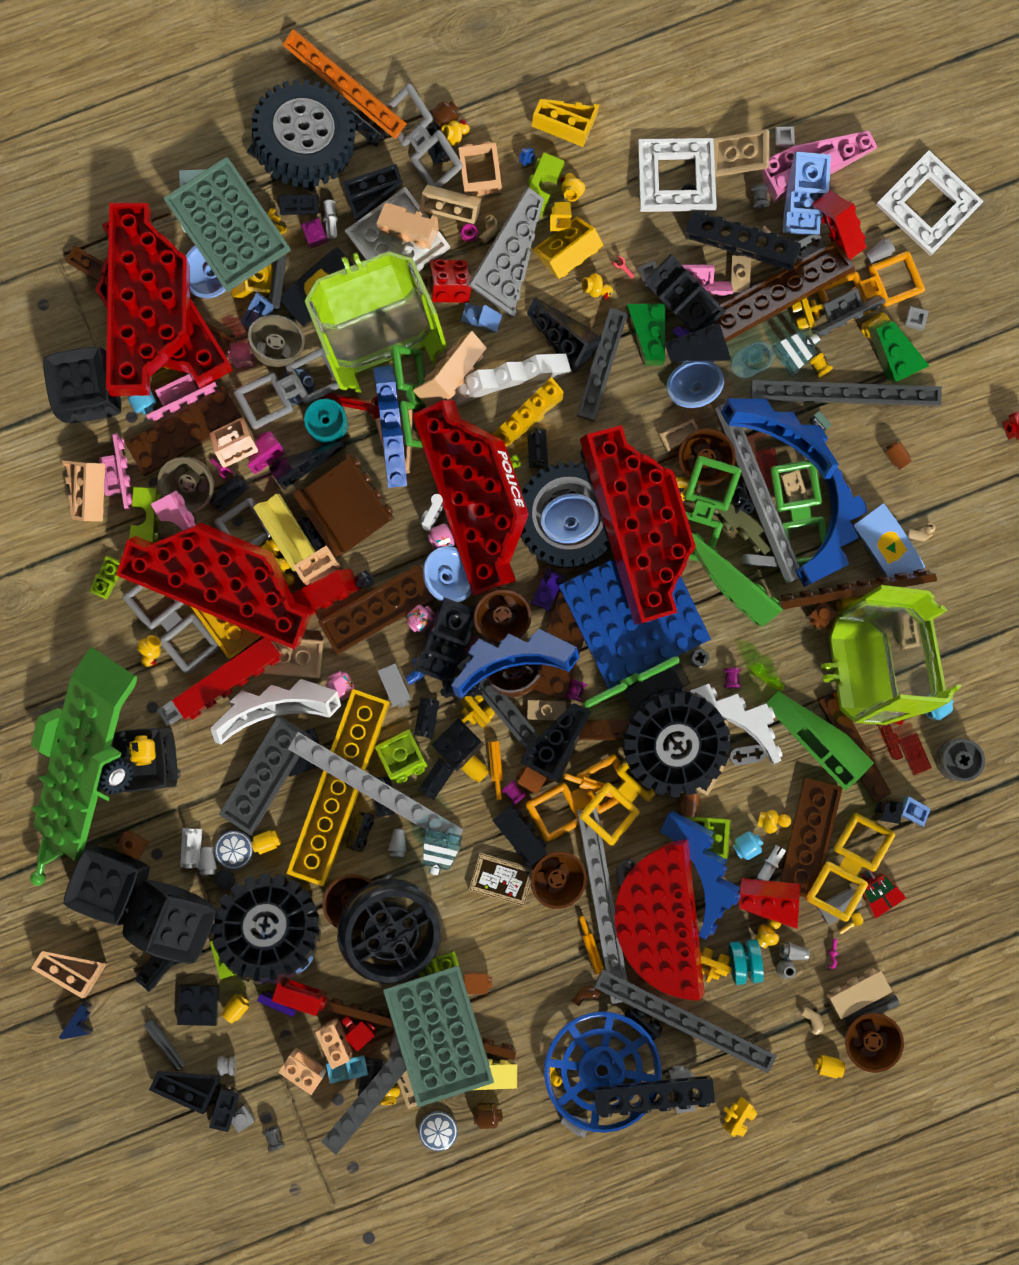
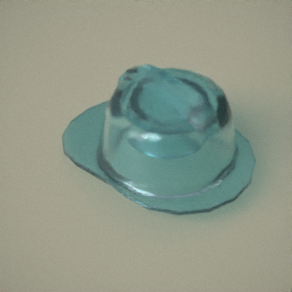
(753, 359)

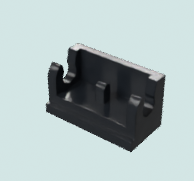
(299, 204)
(891, 813)
(153, 972)
(223, 1108)

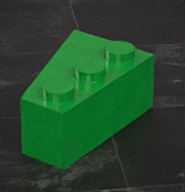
(649, 330)
(895, 351)

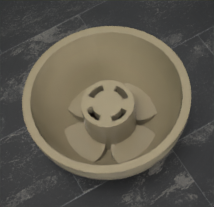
(275, 340)
(195, 490)

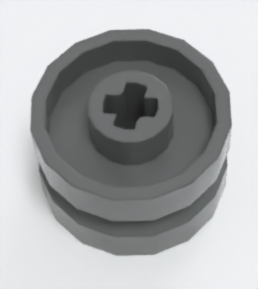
(971, 759)

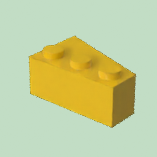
(565, 120)

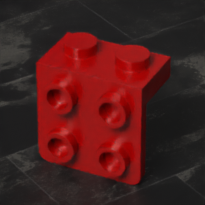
(450, 281)

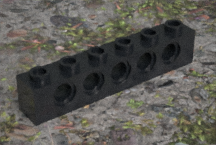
(731, 243)
(704, 1097)

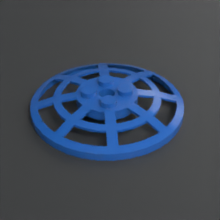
(591, 1060)

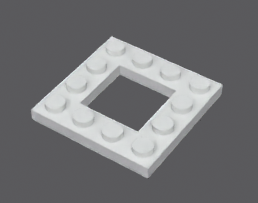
(944, 179)
(677, 200)

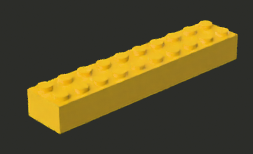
(333, 797)

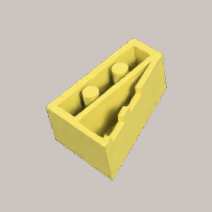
(504, 1074)

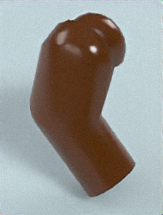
(586, 992)

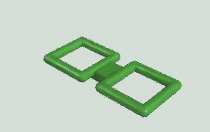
(413, 401)
(705, 506)
(799, 510)
(630, 680)

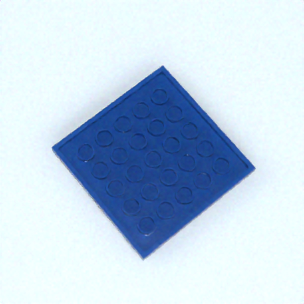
(609, 631)

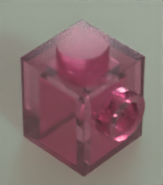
(241, 355)

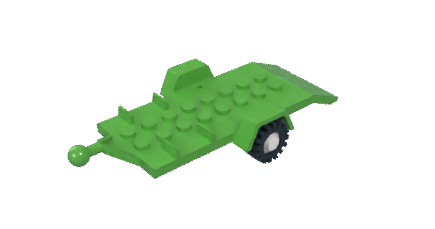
(80, 757)

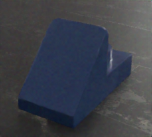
(75, 1026)

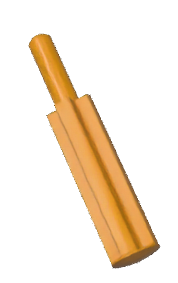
(496, 766)
(587, 783)
(591, 947)

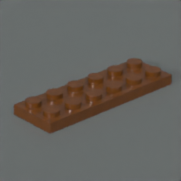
(182, 431)
(376, 610)
(563, 626)
(810, 833)

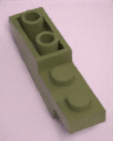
(748, 527)

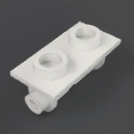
(190, 847)

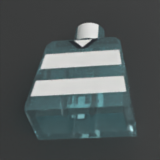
(796, 351)
(440, 849)

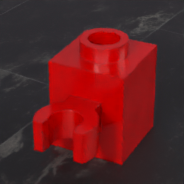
(359, 1033)

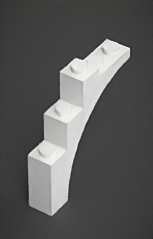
(511, 374)
(275, 701)
(752, 721)

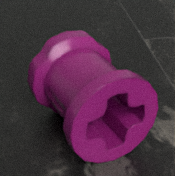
(732, 677)
(576, 690)
(513, 792)

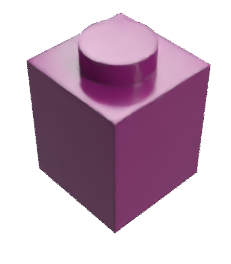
(314, 233)

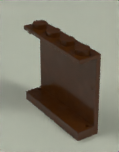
(344, 506)

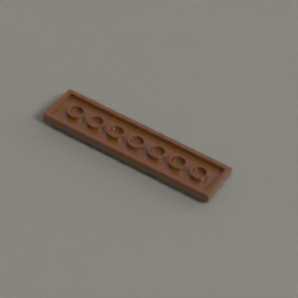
(783, 290)
(862, 587)

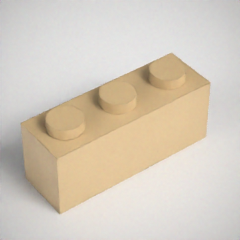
(450, 204)
(858, 992)

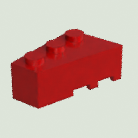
(842, 223)
(327, 590)
(771, 900)

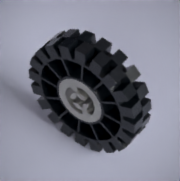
(696, 721)
(288, 941)

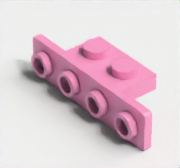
(705, 276)
(177, 393)
(116, 479)

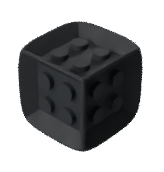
(78, 385)
(161, 771)
(104, 884)
(168, 922)

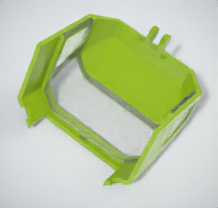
(369, 311)
(888, 656)

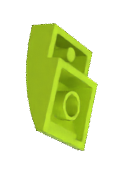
(721, 835)

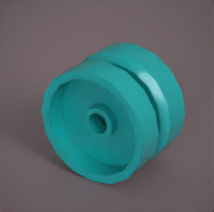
(326, 410)
(746, 961)

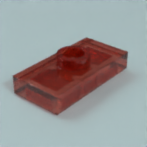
(766, 460)
(891, 740)
(915, 754)

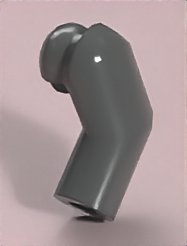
(624, 868)

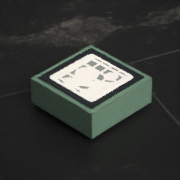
(820, 419)

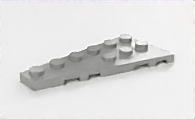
(507, 260)

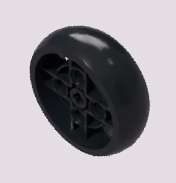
(408, 962)

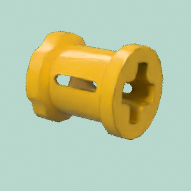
(820, 365)

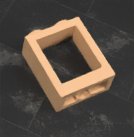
(484, 187)
(226, 447)
(323, 565)
(335, 1049)
(305, 1068)

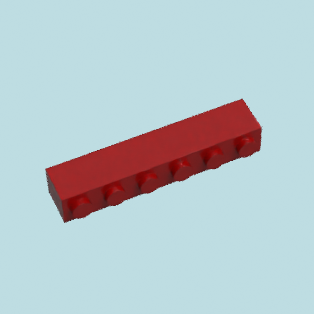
(227, 677)

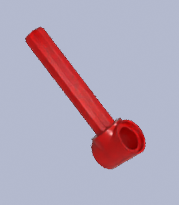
(370, 406)

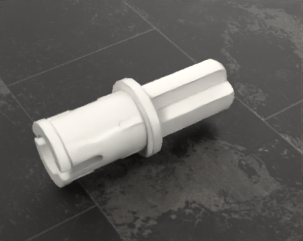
(330, 219)
(771, 864)

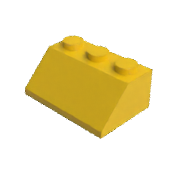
(568, 248)
(259, 282)

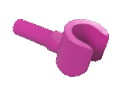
(222, 471)

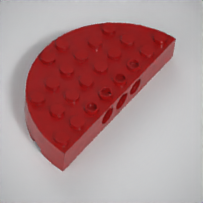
(660, 922)

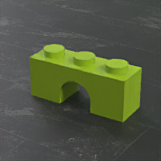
(547, 170)
(142, 500)

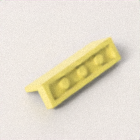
(284, 530)

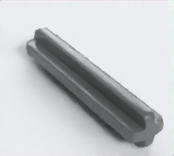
(277, 282)
(876, 1007)
(164, 1044)

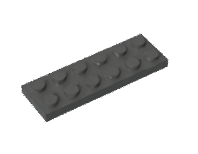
(263, 777)

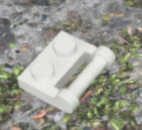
(430, 517)

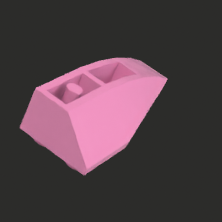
(842, 149)

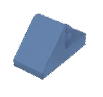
(258, 308)
(480, 317)
(914, 811)

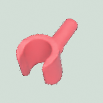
(622, 265)

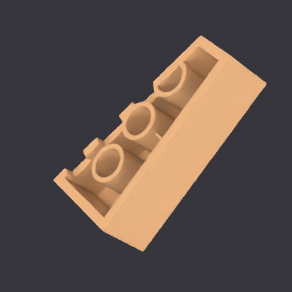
(451, 370)

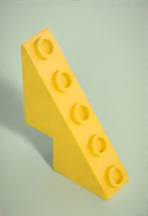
(530, 412)

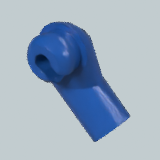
(414, 676)

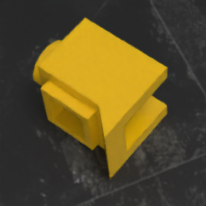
(560, 217)

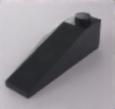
(564, 333)
(296, 466)
(554, 748)

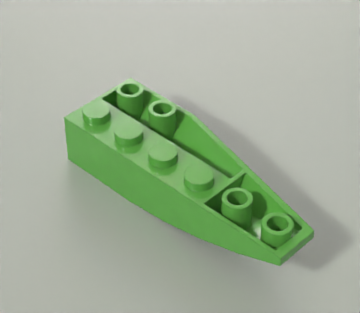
(736, 586)
(825, 742)

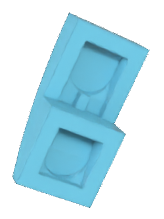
(353, 1069)

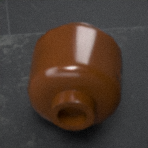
(445, 113)
(487, 1115)

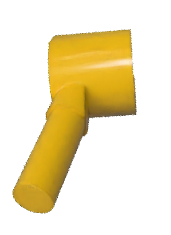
(857, 920)

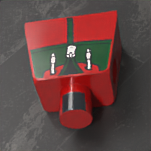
(880, 893)

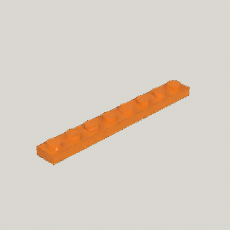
(344, 84)

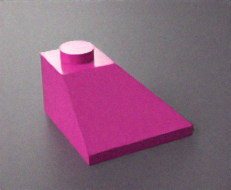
(268, 451)

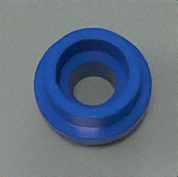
(527, 156)

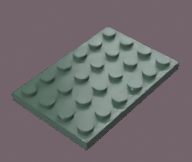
(227, 224)
(438, 1036)

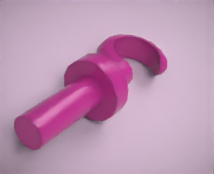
(833, 952)

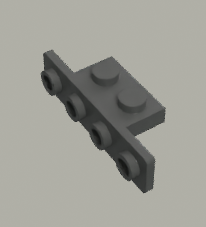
(845, 308)

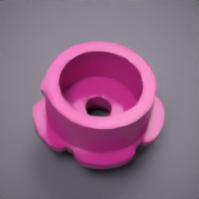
(469, 228)

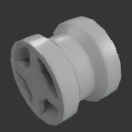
(226, 1065)

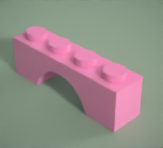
(172, 509)

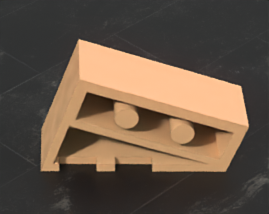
(86, 489)
(69, 972)

